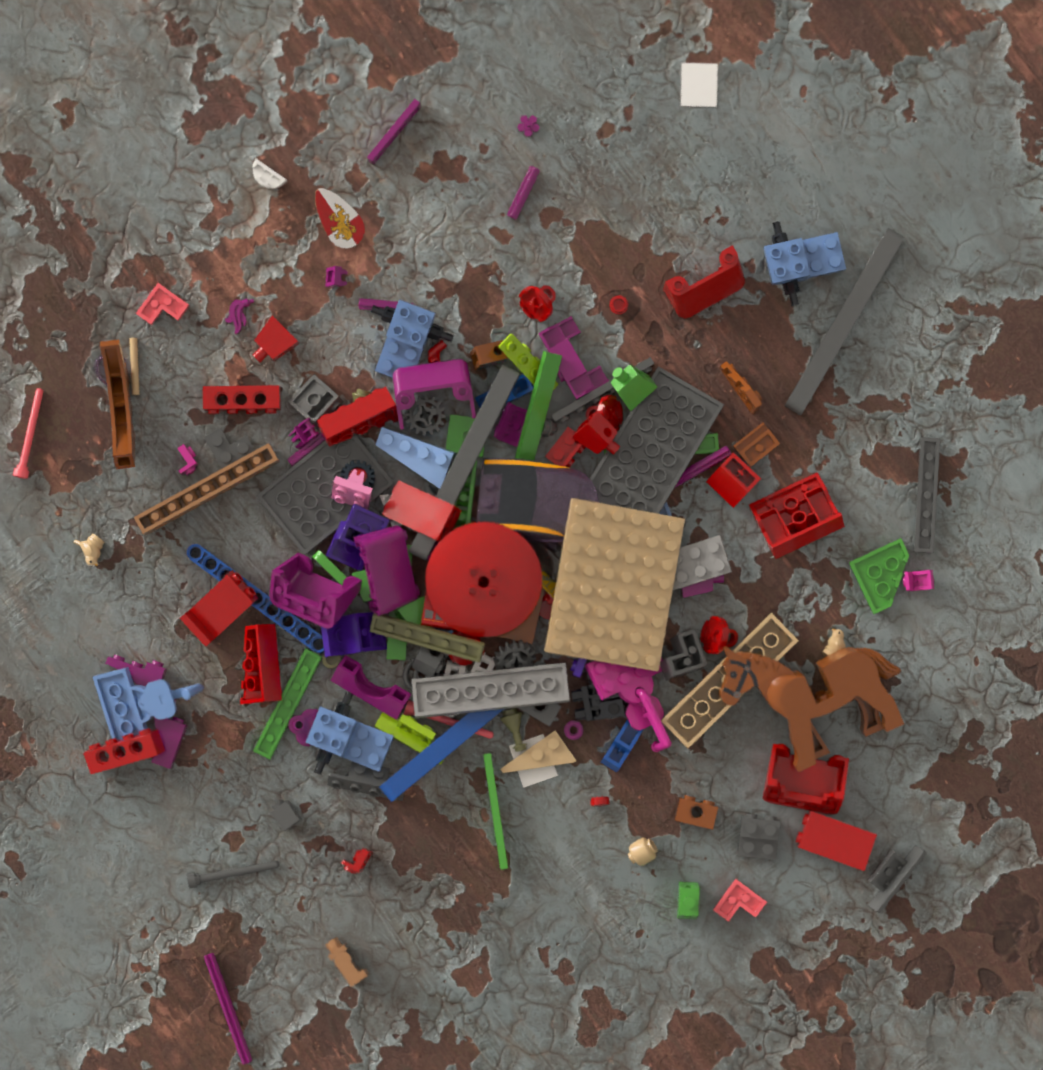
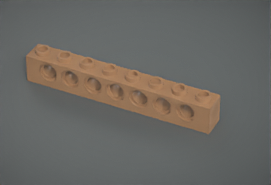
(206, 489)

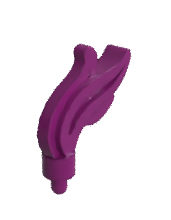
(236, 314)

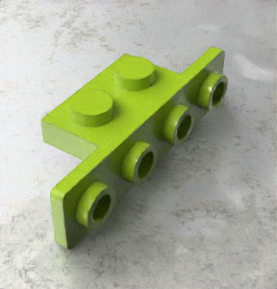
(521, 357)
(407, 731)

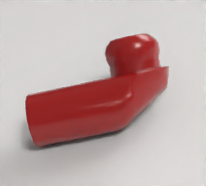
(434, 351)

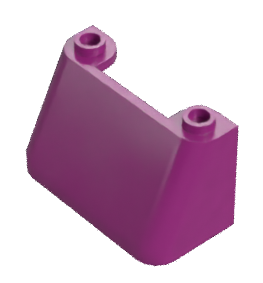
(387, 569)
(309, 594)

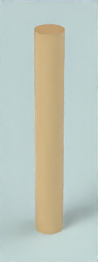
(134, 366)

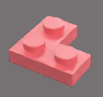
(160, 300)
(737, 896)

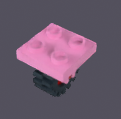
(354, 484)

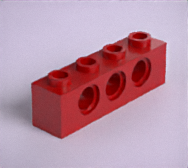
(213, 393)
(98, 762)

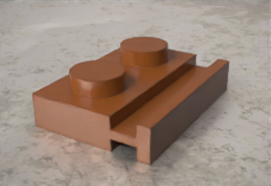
(756, 444)

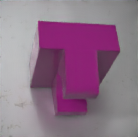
(333, 276)

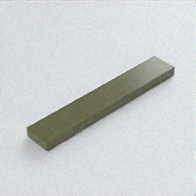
(427, 637)

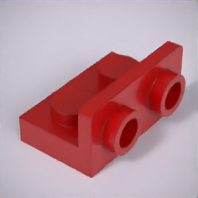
(565, 449)
(360, 858)

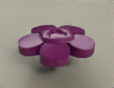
(528, 125)

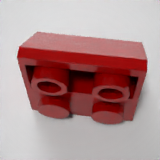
(733, 480)

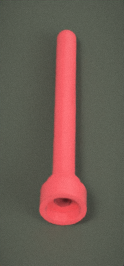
(22, 469)
(409, 710)

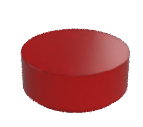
(600, 801)

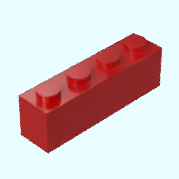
(358, 417)
(261, 665)

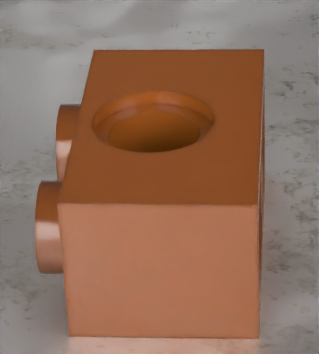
(707, 817)

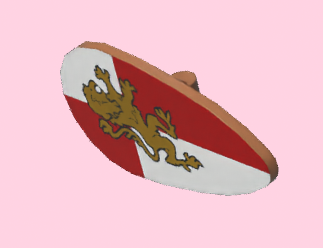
(339, 219)

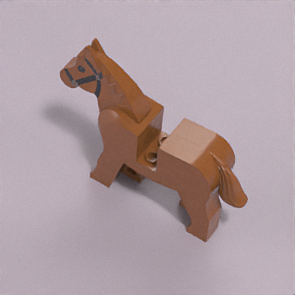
(847, 676)

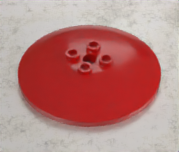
(490, 552)

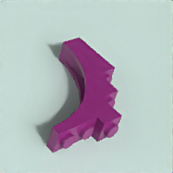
(170, 730)

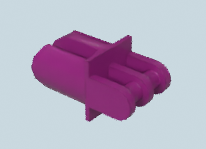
(305, 432)

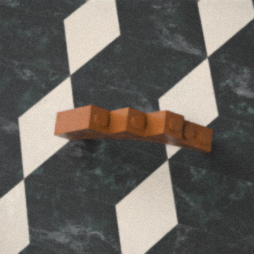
(120, 404)

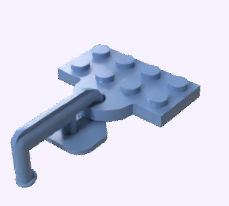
(131, 706)

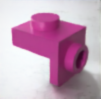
(188, 454)
(918, 580)

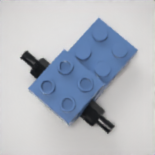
(801, 259)
(406, 335)
(347, 738)

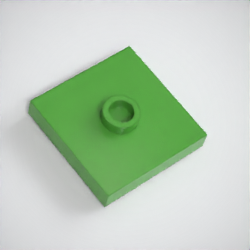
(457, 432)

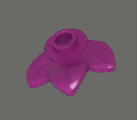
(307, 719)

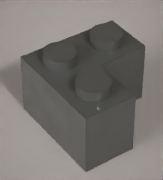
(687, 656)

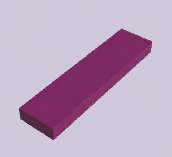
(394, 131)

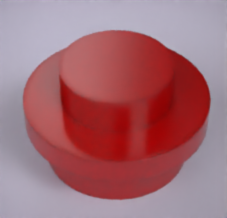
(618, 305)

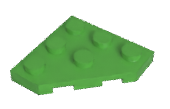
(880, 574)

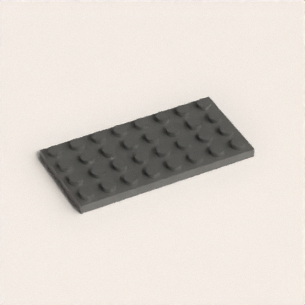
(655, 445)

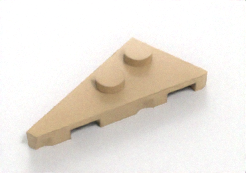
(545, 753)

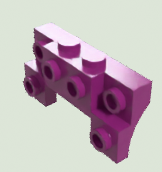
(571, 369)

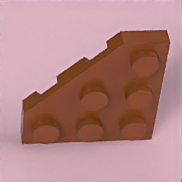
(750, 398)

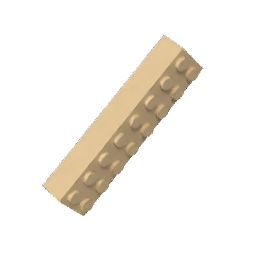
(703, 704)

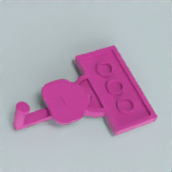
(642, 708)

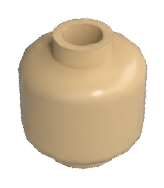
(642, 851)

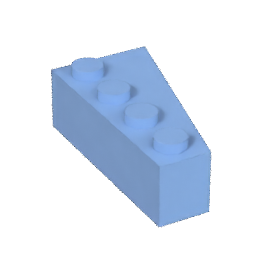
(418, 455)

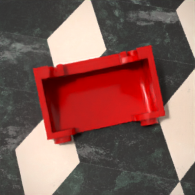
(695, 298)
(812, 789)

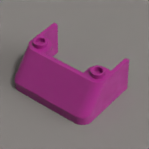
(428, 377)

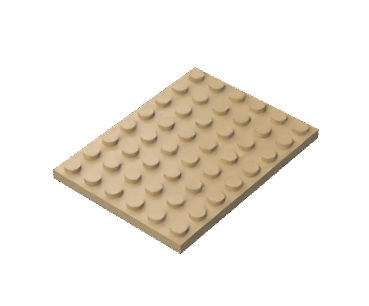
(614, 584)

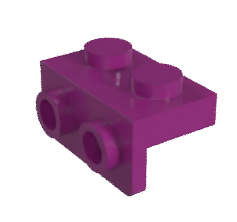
(510, 425)

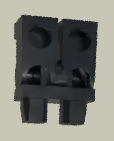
(594, 707)

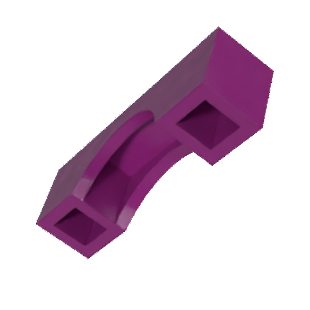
(351, 678)

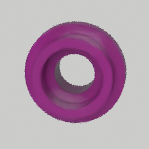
(579, 730)

